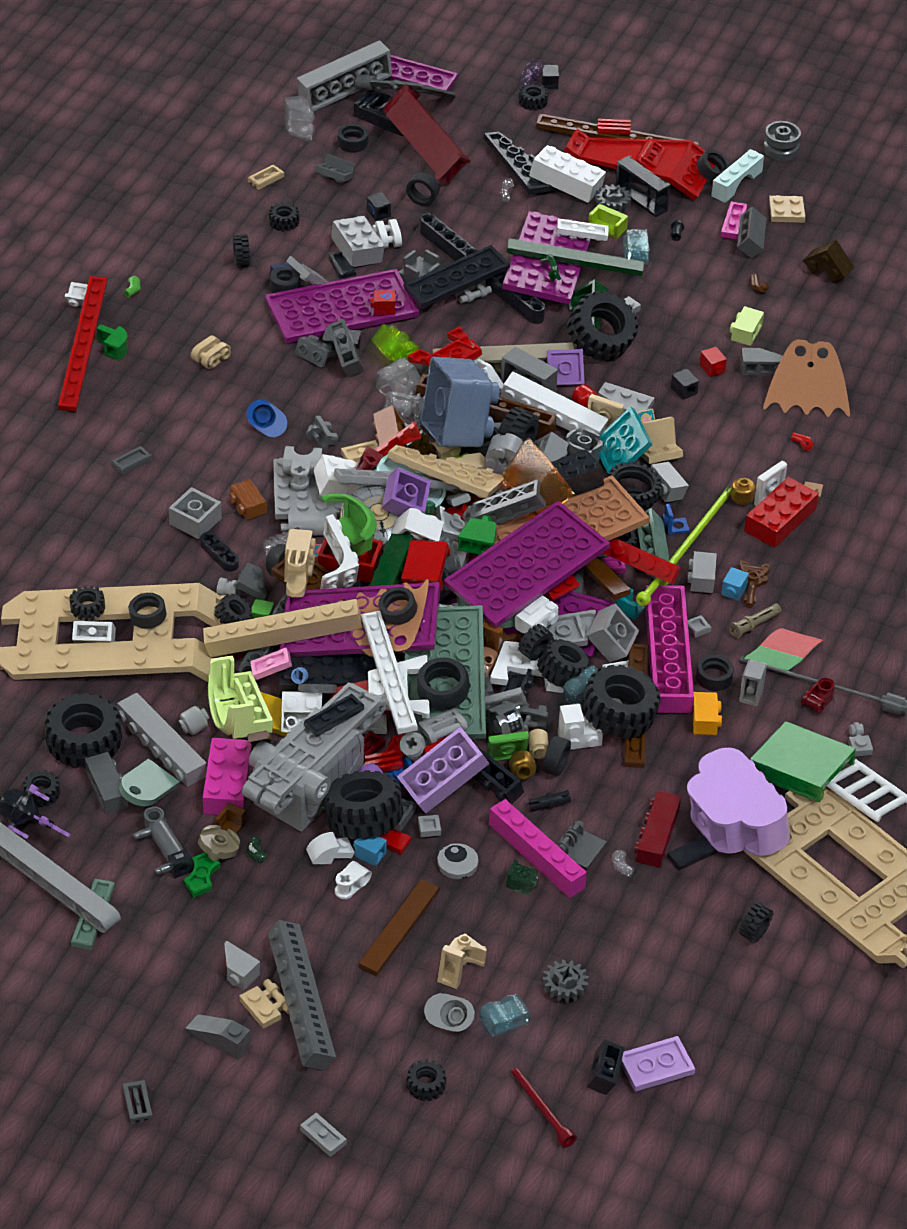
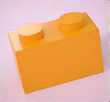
(705, 713)

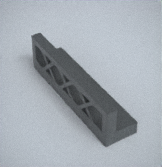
(510, 508)

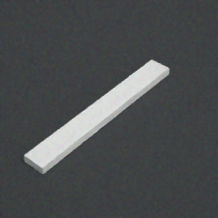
(389, 672)

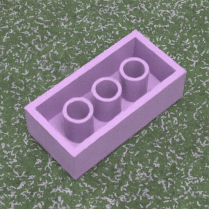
(443, 770)

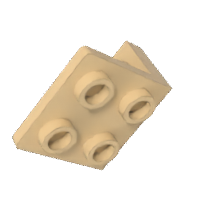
(663, 439)

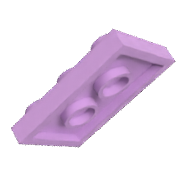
(657, 1063)

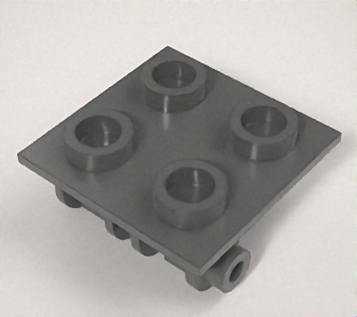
(580, 844)

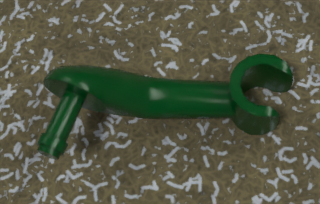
(554, 274)

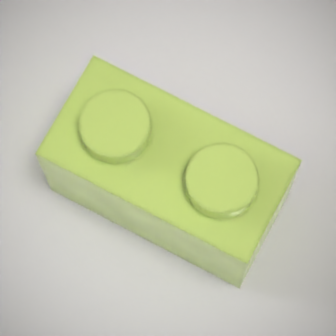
(746, 326)

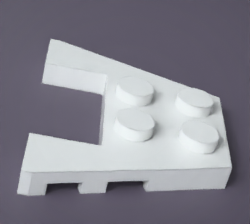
(513, 660)
(406, 667)

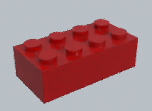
(781, 512)

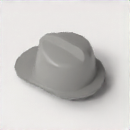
(449, 1012)

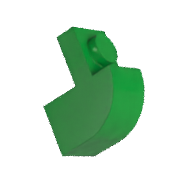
(114, 341)

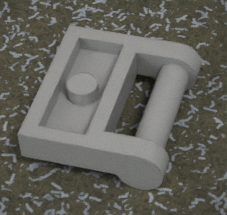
(442, 725)

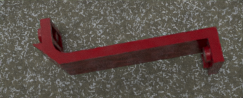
(425, 134)

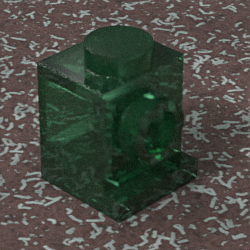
(521, 878)

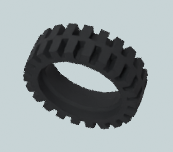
(643, 474)

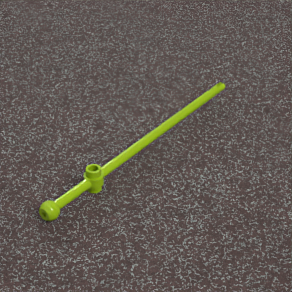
(644, 597)

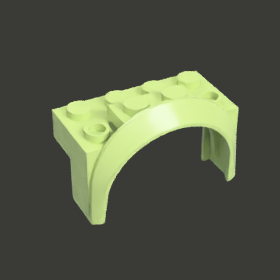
(228, 715)

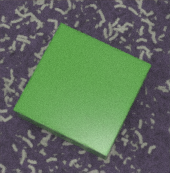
(262, 608)

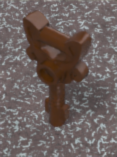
(756, 577)

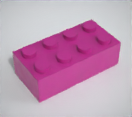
(226, 774)

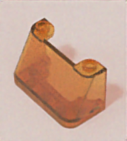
(531, 465)

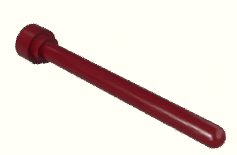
(565, 1136)

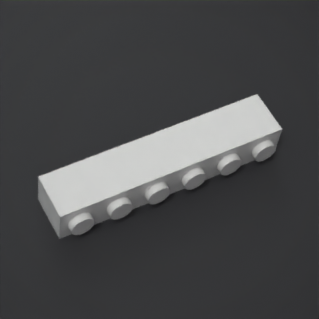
(569, 414)

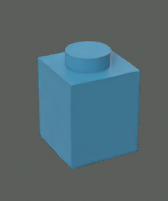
(734, 583)
(370, 849)

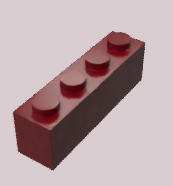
(658, 828)

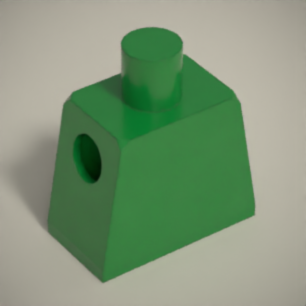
(477, 535)

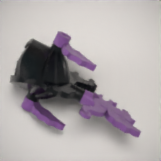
(23, 809)

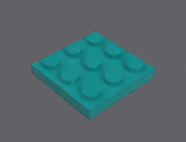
(624, 440)

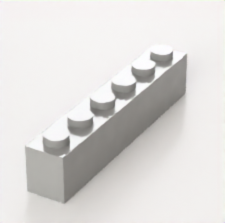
(162, 740)

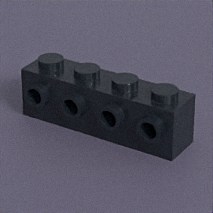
(499, 780)

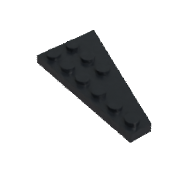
(516, 162)

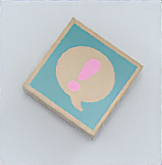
(646, 415)

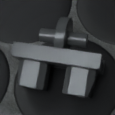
(321, 433)
(534, 717)

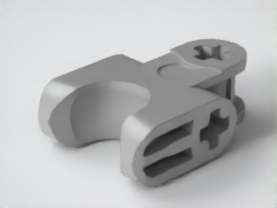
(300, 466)

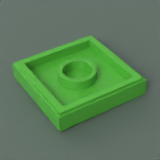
(503, 746)

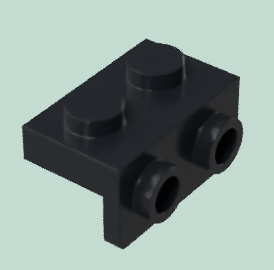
(518, 680)

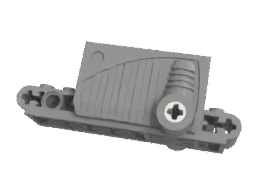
(299, 770)

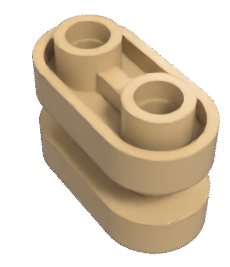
(210, 352)

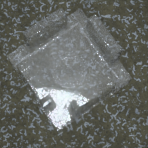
(407, 406)

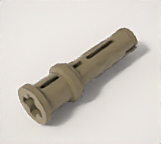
(748, 623)

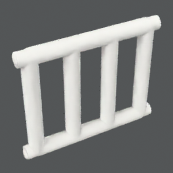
(861, 804)

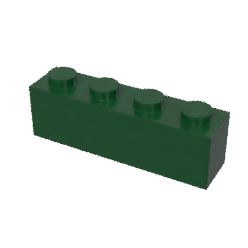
(392, 561)

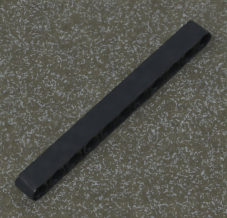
(457, 248)

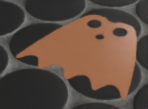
(809, 386)
(407, 629)

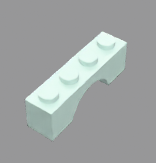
(727, 182)

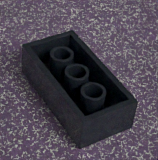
(580, 471)

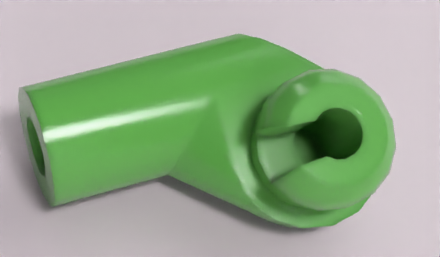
(134, 286)

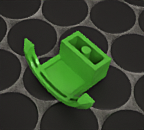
(358, 521)

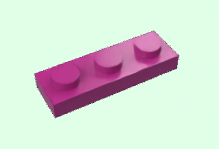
(731, 224)

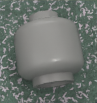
(193, 720)

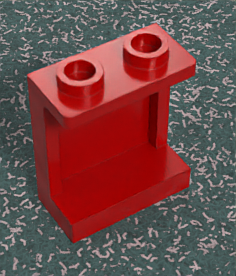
(425, 561)

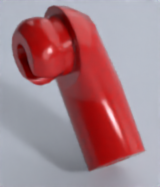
(805, 441)

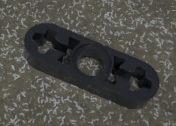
(217, 544)

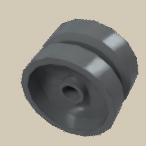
(782, 140)

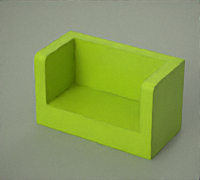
(606, 216)

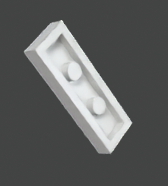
(582, 230)

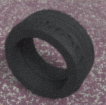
(443, 667)

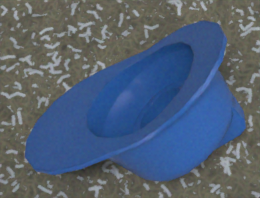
(267, 418)

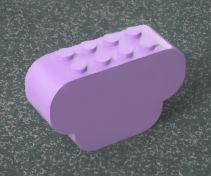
(737, 805)

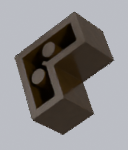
(831, 259)

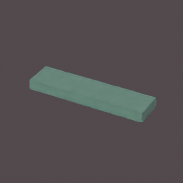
(85, 933)

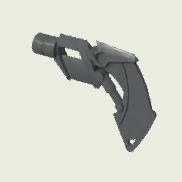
(368, 82)

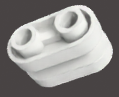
(393, 228)

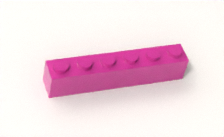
(537, 848)

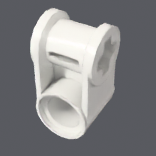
(351, 880)

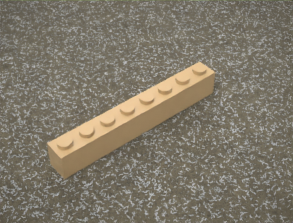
(282, 628)

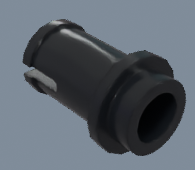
(677, 228)

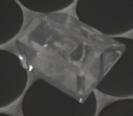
(299, 117)

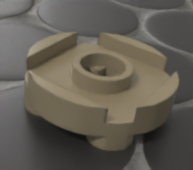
(218, 842)

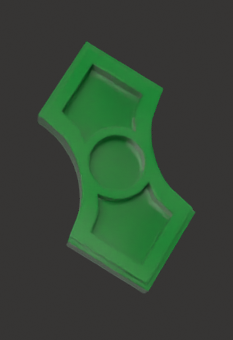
(199, 880)

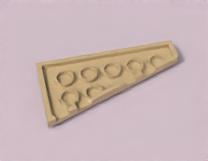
(451, 471)

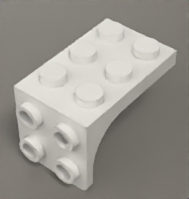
(348, 561)

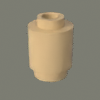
(538, 743)

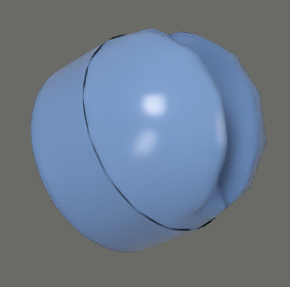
(297, 673)

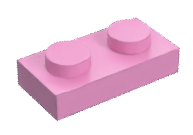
(271, 663)

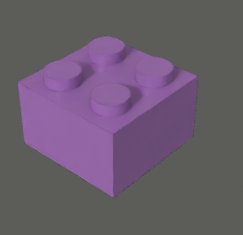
(405, 491)

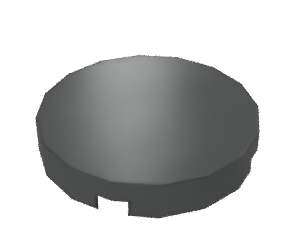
(317, 688)

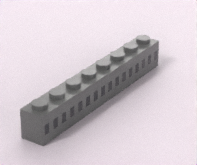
(301, 995)

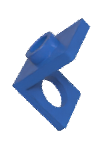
(668, 521)

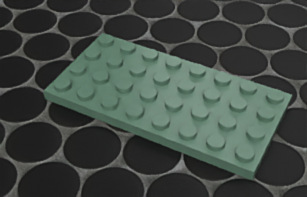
(459, 638)

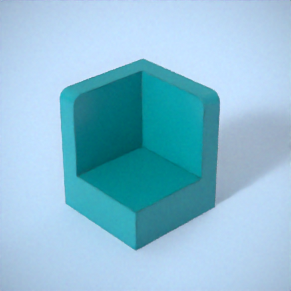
(629, 607)

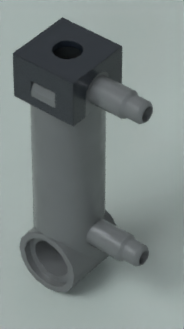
(178, 859)

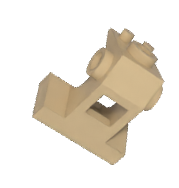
(458, 953)

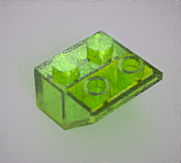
(394, 343)

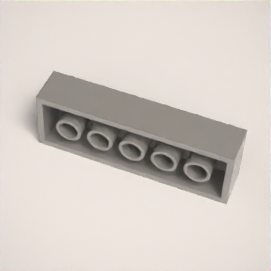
(338, 77)

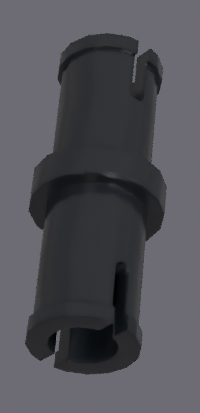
(550, 800)

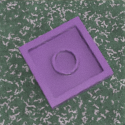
(569, 366)

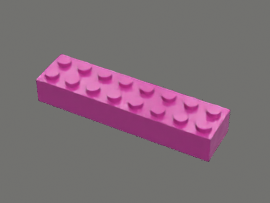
(670, 649)

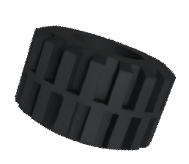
(520, 423)
(562, 661)

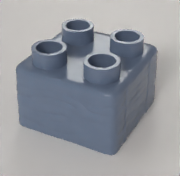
(458, 402)

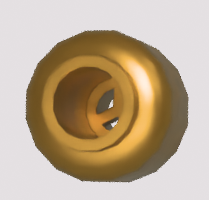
(743, 491)
(522, 765)

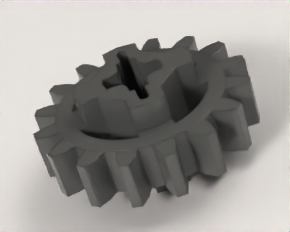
(613, 197)
(565, 980)

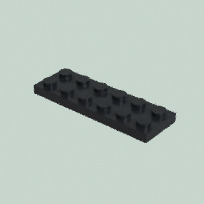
(456, 276)

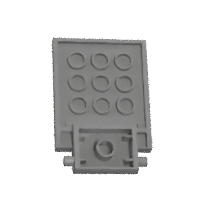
(301, 507)

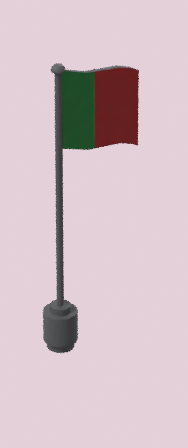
(787, 649)

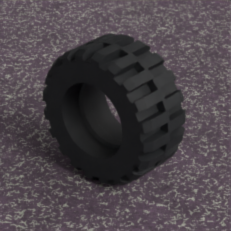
(612, 310)
(82, 712)
(616, 717)
(363, 804)

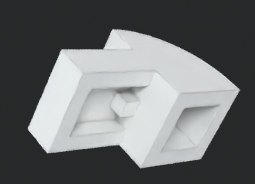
(327, 847)

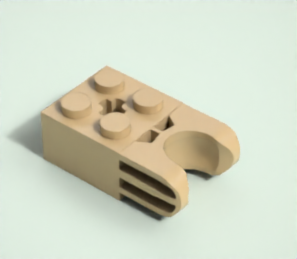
(298, 561)

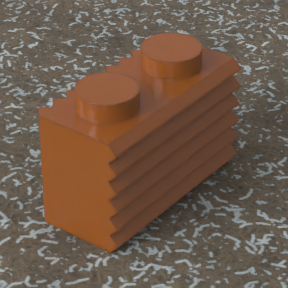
(247, 499)

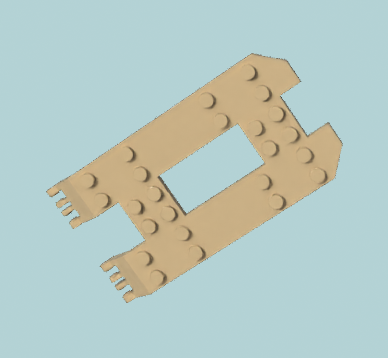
(149, 652)
(861, 919)

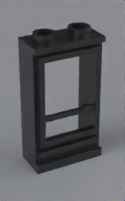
(364, 110)
(655, 206)

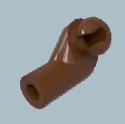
(760, 287)

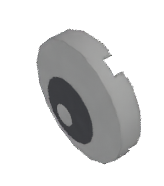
(457, 861)

